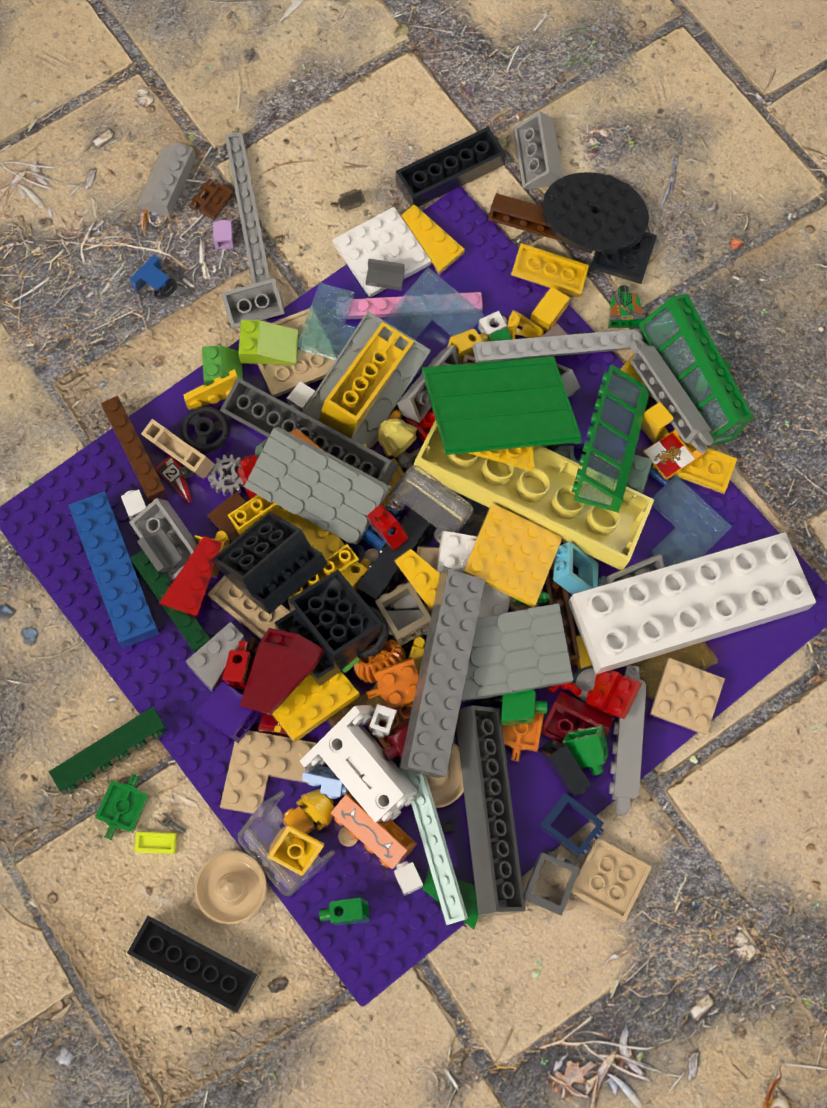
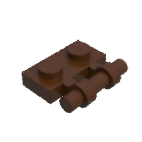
(216, 200)

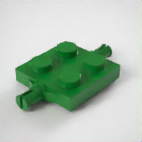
(122, 806)

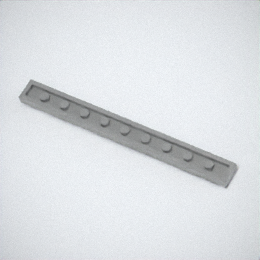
(247, 207)
(555, 345)

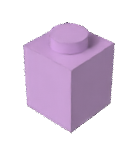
(223, 234)

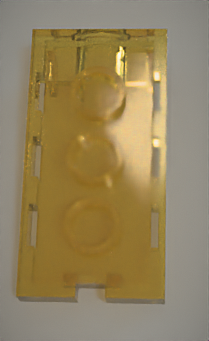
(693, 655)

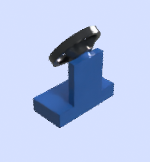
(150, 274)

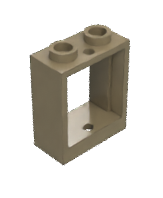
(412, 630)

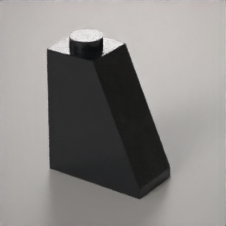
(564, 767)

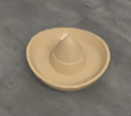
(448, 788)
(230, 887)

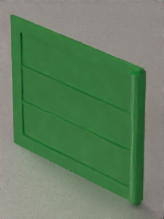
(500, 405)

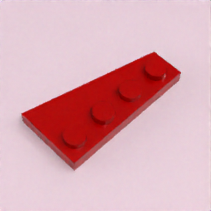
(192, 581)

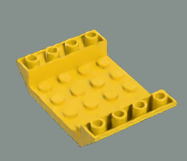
(335, 552)

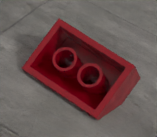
(572, 715)

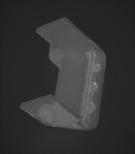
(430, 500)
(256, 840)

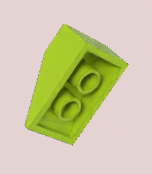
(267, 343)

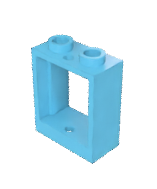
(565, 558)

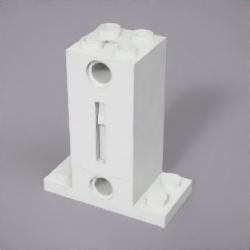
(362, 767)

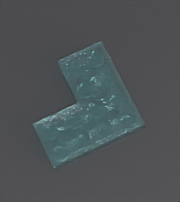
(433, 300)
(325, 324)
(695, 522)

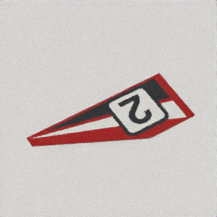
(170, 472)

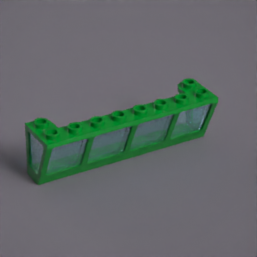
(698, 366)
(611, 441)

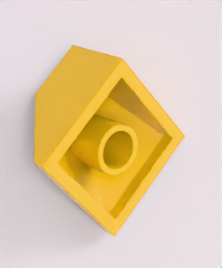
(294, 849)

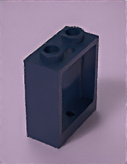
(547, 828)

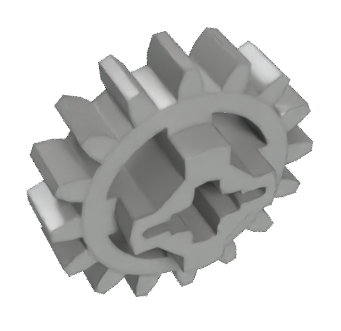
(227, 483)

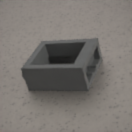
(567, 864)

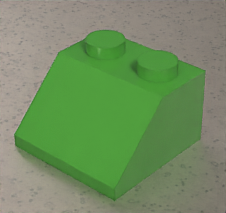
(219, 362)

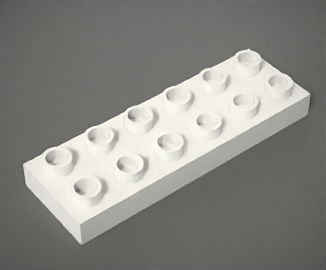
(690, 602)

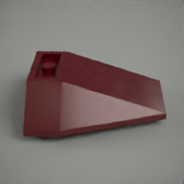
(278, 669)

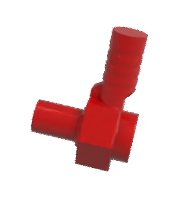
(571, 686)

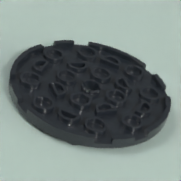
(616, 226)

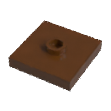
(220, 518)

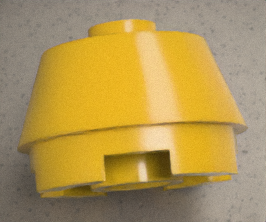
(317, 808)

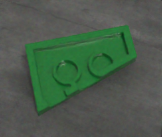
(468, 895)

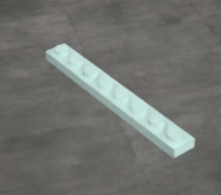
(436, 850)

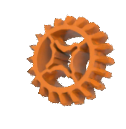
(389, 655)

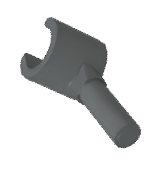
(172, 824)

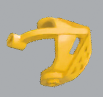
(529, 328)

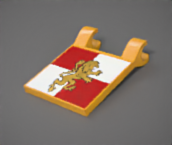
(671, 455)

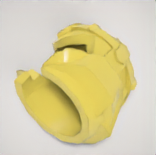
(396, 436)

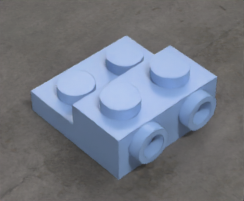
(327, 779)

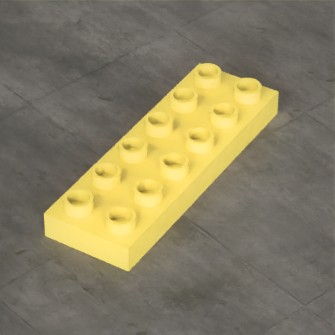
(542, 498)

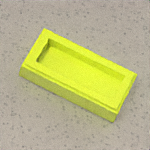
(155, 843)

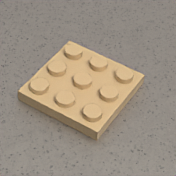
(687, 696)
(610, 879)

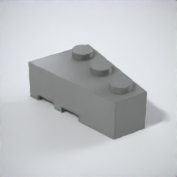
(211, 658)

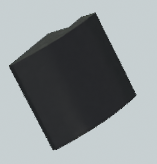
(270, 561)
(333, 619)

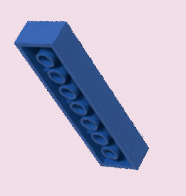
(113, 570)

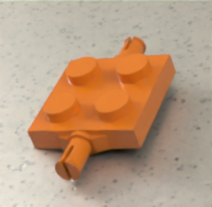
(396, 683)
(523, 736)

